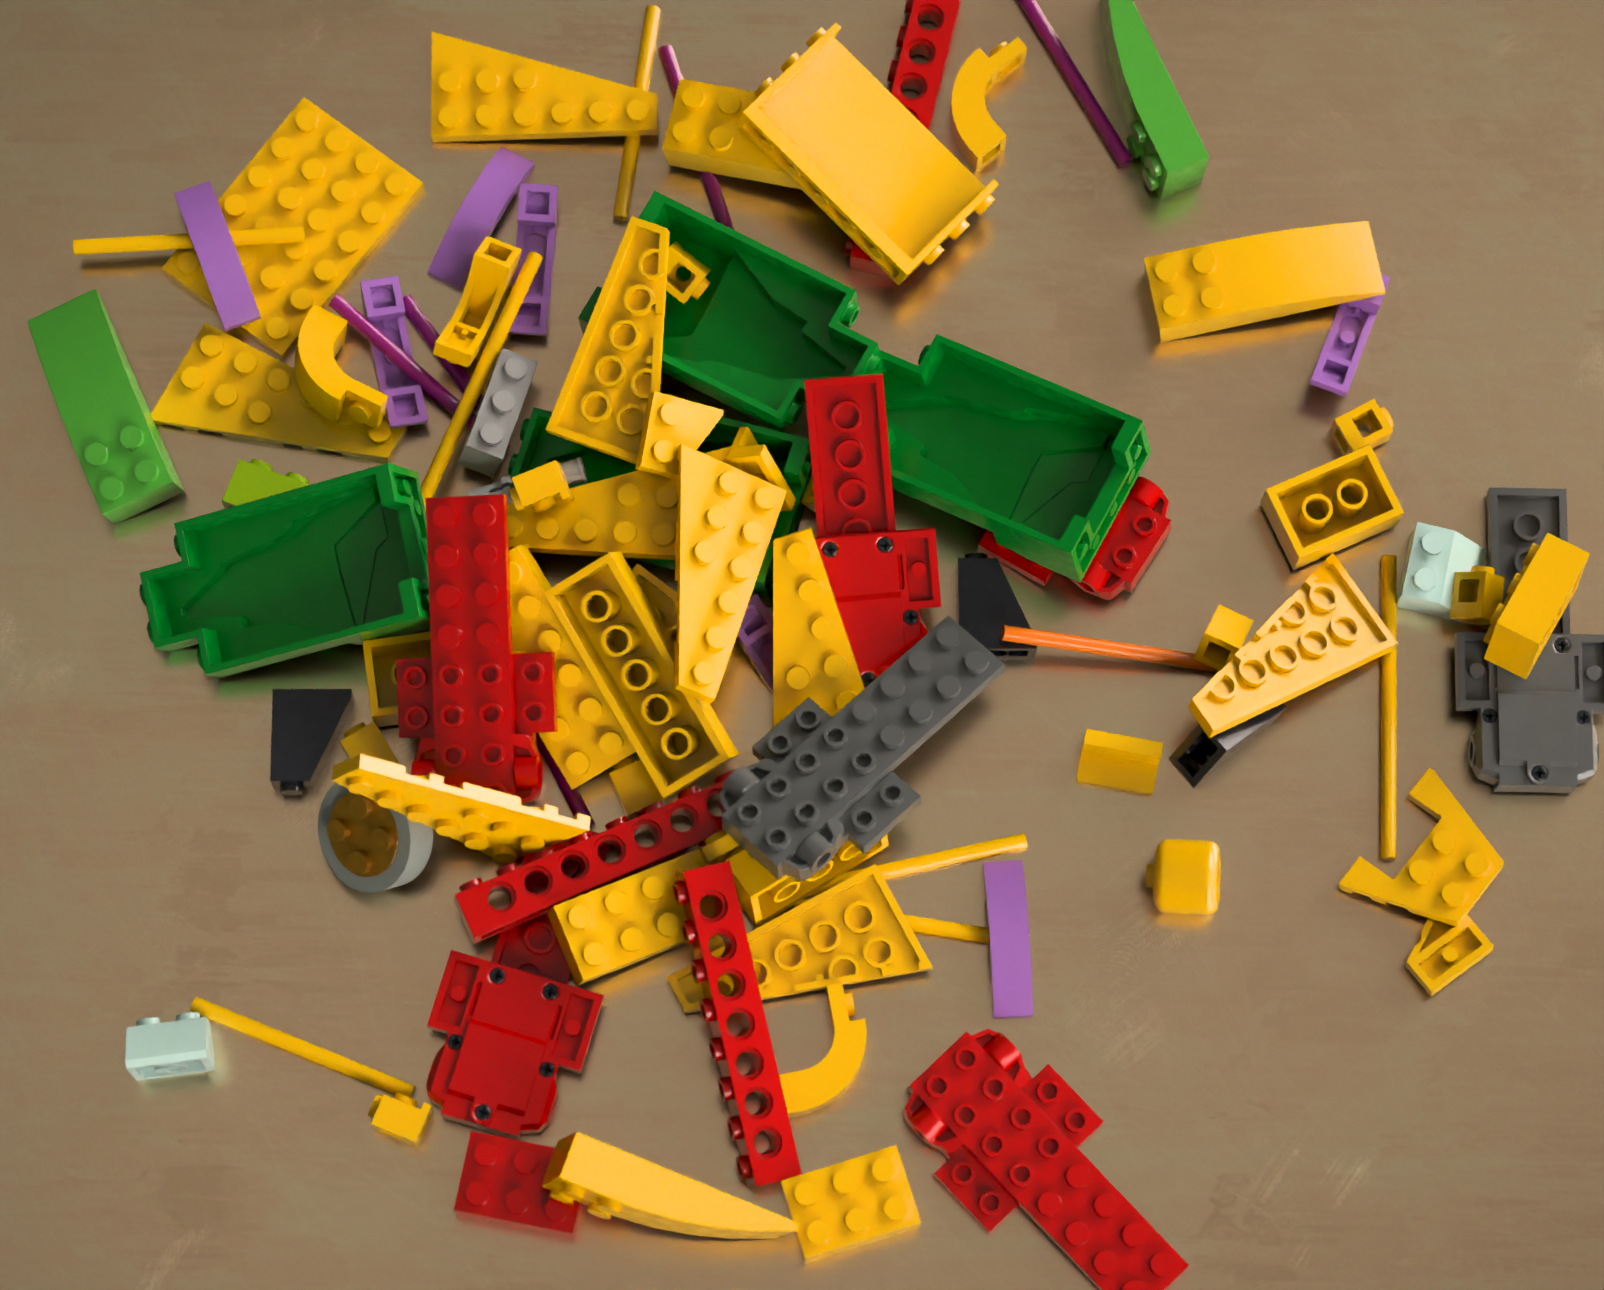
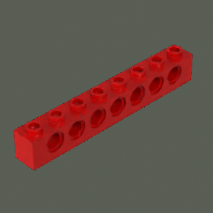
(924, 78)
(485, 921)
(780, 1158)

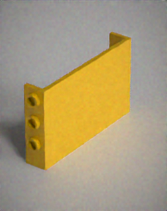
(863, 157)

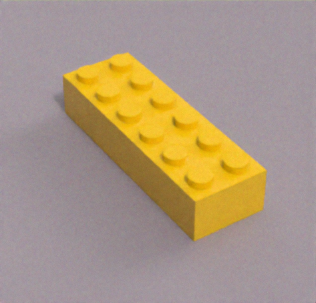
(634, 670)
(588, 731)

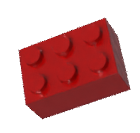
(504, 1187)

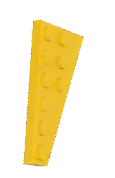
(510, 97)
(620, 350)
(808, 633)
(1302, 645)

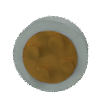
(370, 844)

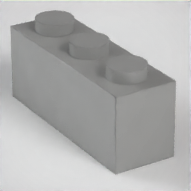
(497, 412)

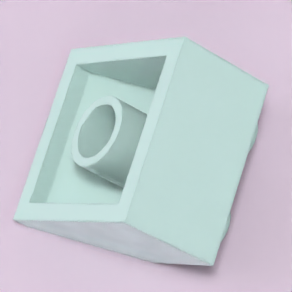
(1430, 568)
(169, 1047)

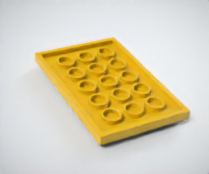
(309, 177)

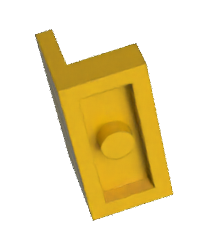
(757, 461)
(1119, 762)

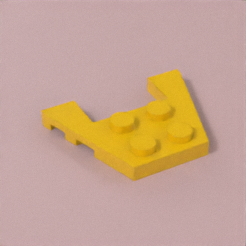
(1446, 869)

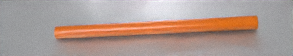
(1102, 647)

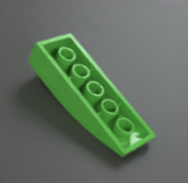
(1150, 104)
(103, 408)

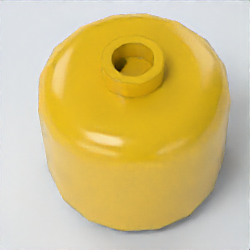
(1185, 876)

